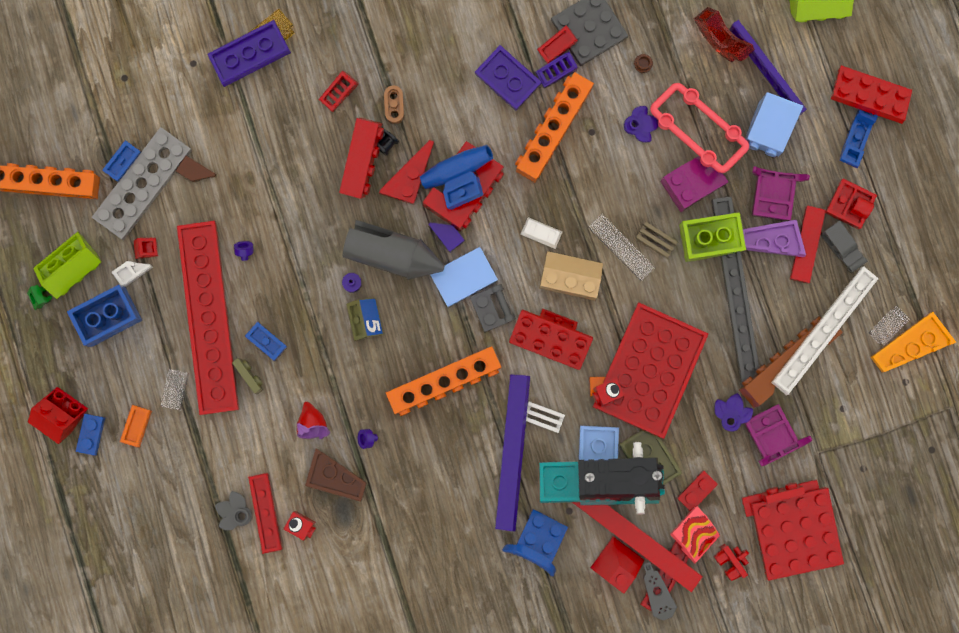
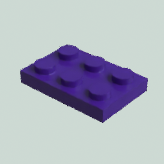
(508, 77)

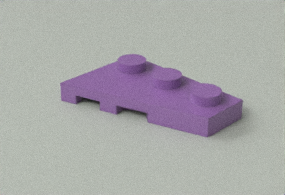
(775, 238)

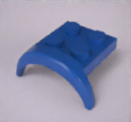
(539, 541)

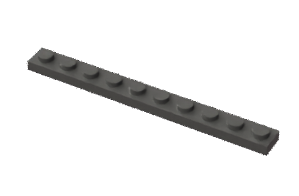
(738, 302)

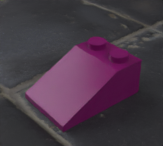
(692, 183)

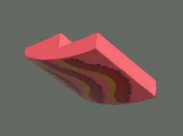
(695, 534)

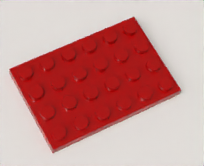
(653, 369)

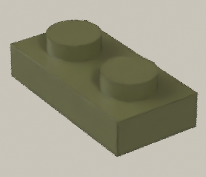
(244, 368)

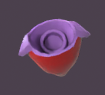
(311, 423)

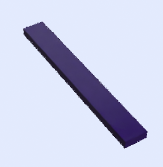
(512, 452)

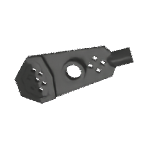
(660, 600)

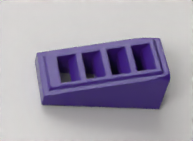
(566, 72)

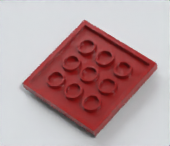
(797, 534)

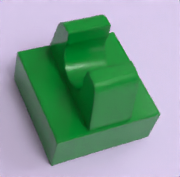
(36, 297)

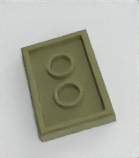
(652, 448)

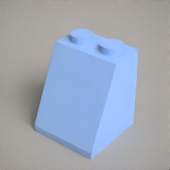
(772, 124)

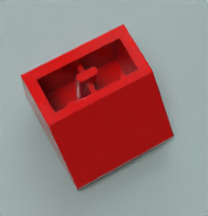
(57, 415)

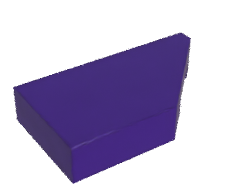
(447, 235)

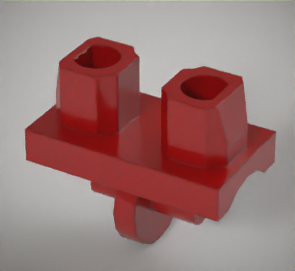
(726, 554)

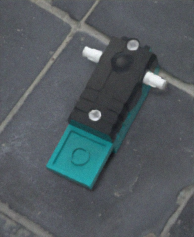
(604, 481)

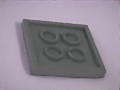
(593, 26)

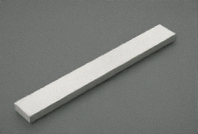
(824, 331)

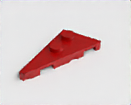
(406, 182)

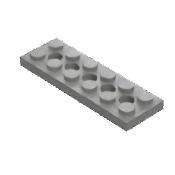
(129, 183)

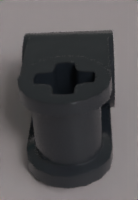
(387, 142)

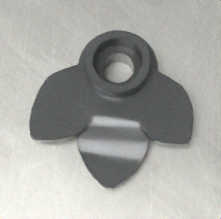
(230, 512)

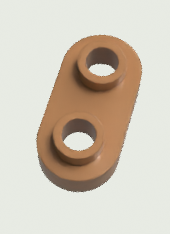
(394, 105)

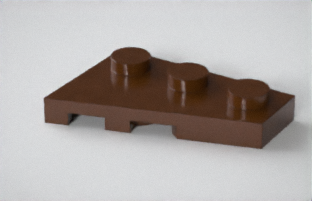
(334, 478)

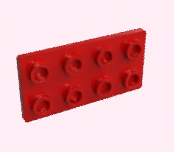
(551, 337)

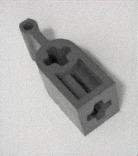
(844, 246)

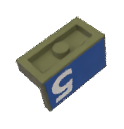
(364, 318)

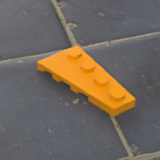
(919, 340)

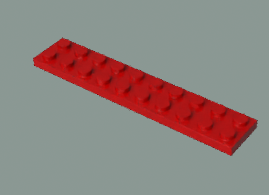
(207, 318)

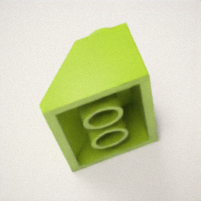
(820, 9)
(67, 265)

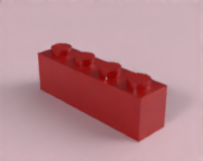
(360, 158)

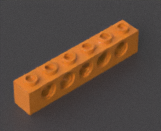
(582, 88)
(87, 189)
(396, 396)

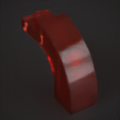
(720, 37)

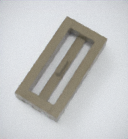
(670, 248)

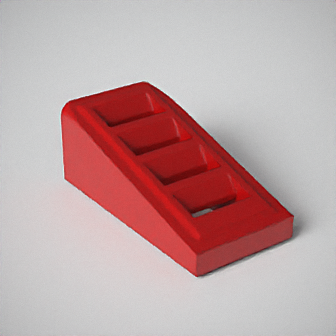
(343, 95)

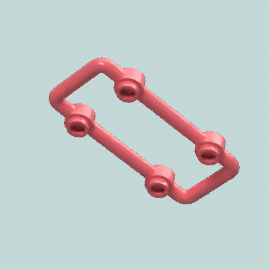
(707, 157)

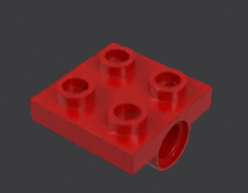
(851, 204)

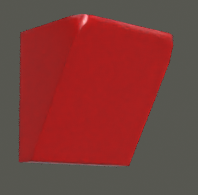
(145, 248)

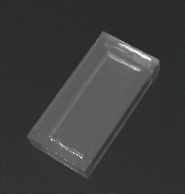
(889, 325)
(174, 389)

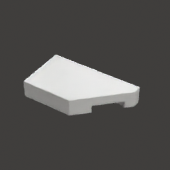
(130, 272)

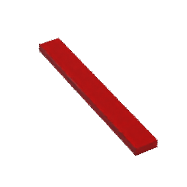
(643, 544)

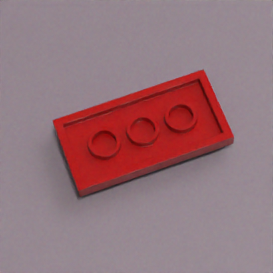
(871, 94)

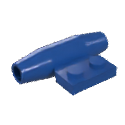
(458, 176)

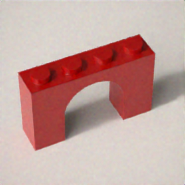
(460, 216)

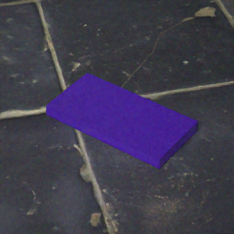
(248, 53)

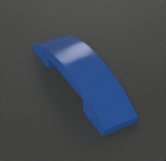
(857, 137)

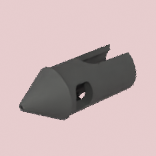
(390, 251)

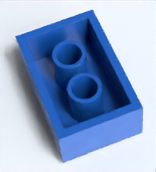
(104, 316)

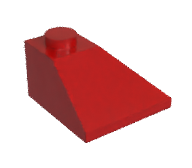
(618, 565)

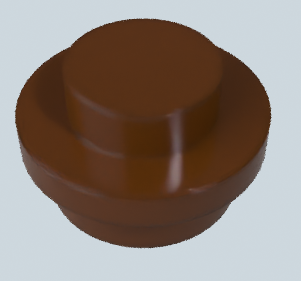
(643, 63)

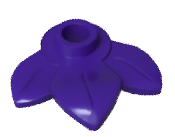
(643, 122)
(734, 409)

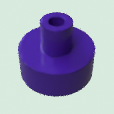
(243, 249)
(355, 285)
(366, 438)

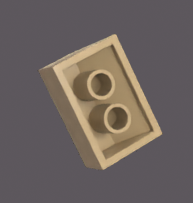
(571, 276)

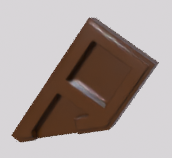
(193, 171)

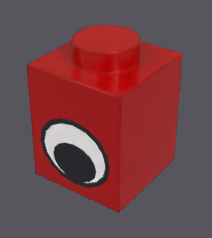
(607, 392)
(300, 526)

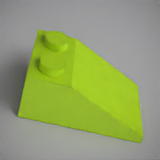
(712, 236)

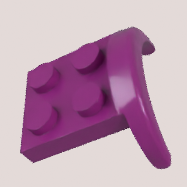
(775, 193)
(773, 435)

